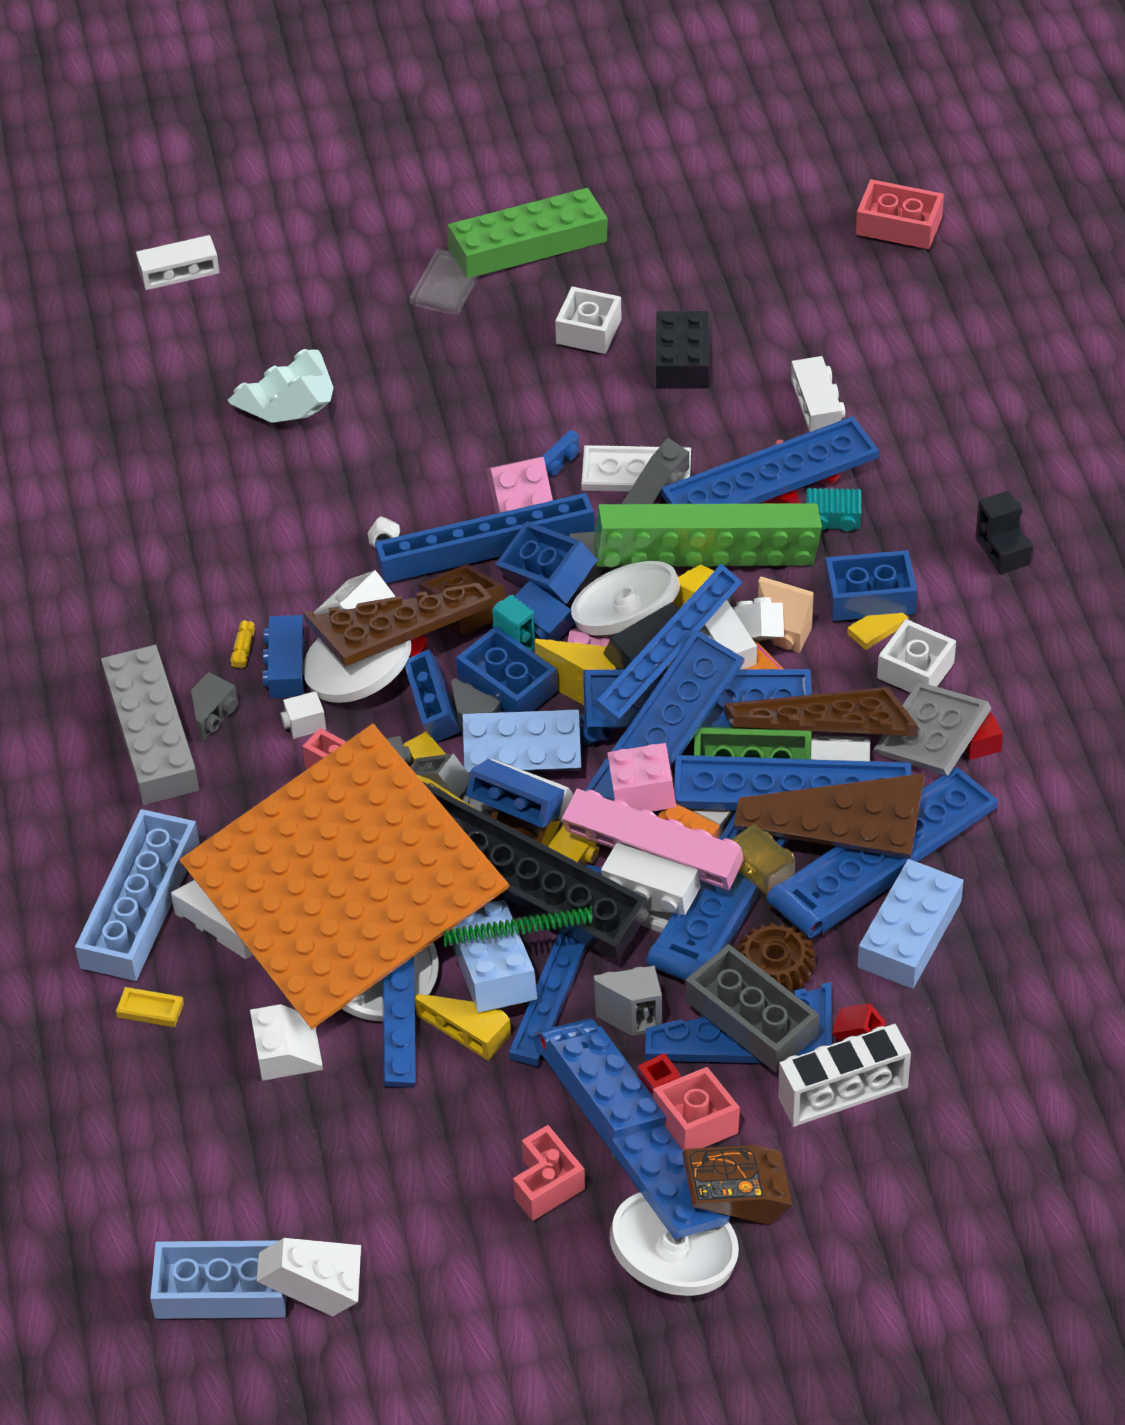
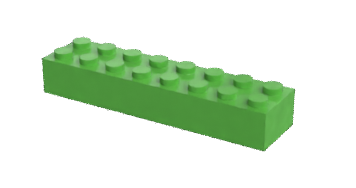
(707, 534)

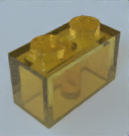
(764, 859)

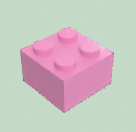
(519, 484)
(642, 777)

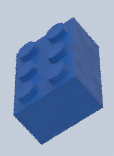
(547, 560)
(870, 585)
(507, 671)

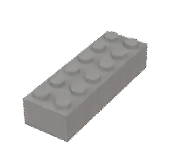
(150, 725)

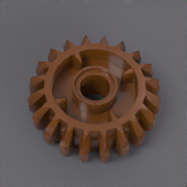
(780, 953)

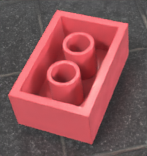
(899, 214)

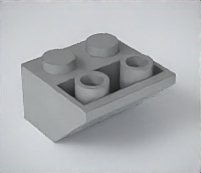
(629, 999)

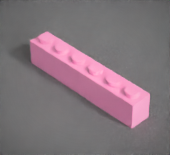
(616, 822)

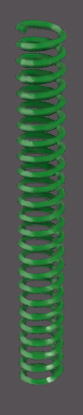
(517, 926)

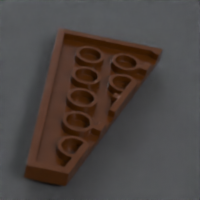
(393, 621)
(845, 711)
(857, 815)

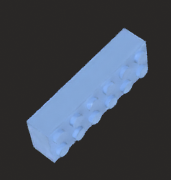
(136, 895)

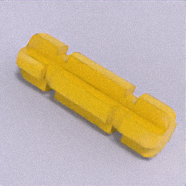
(242, 644)

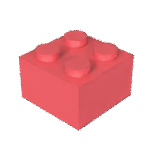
(697, 1109)

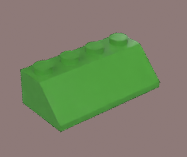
(752, 742)

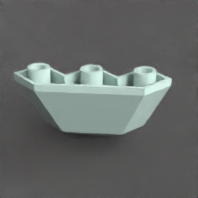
(287, 391)

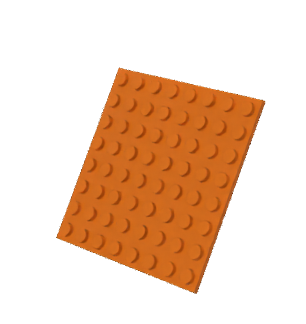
(343, 875)

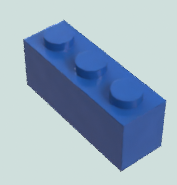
(284, 656)
(432, 696)
(515, 793)

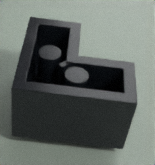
(1000, 532)

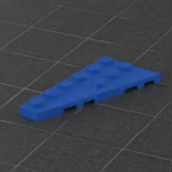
(705, 1042)

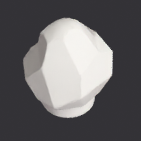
(382, 530)

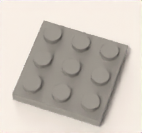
(944, 728)

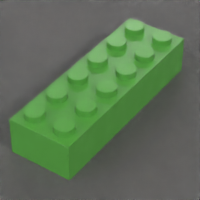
(527, 232)

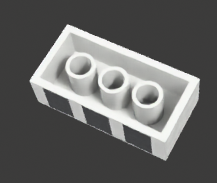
(844, 1074)

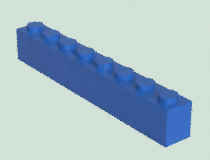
(477, 538)

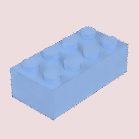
(524, 740)
(910, 923)
(496, 968)
(212, 1281)

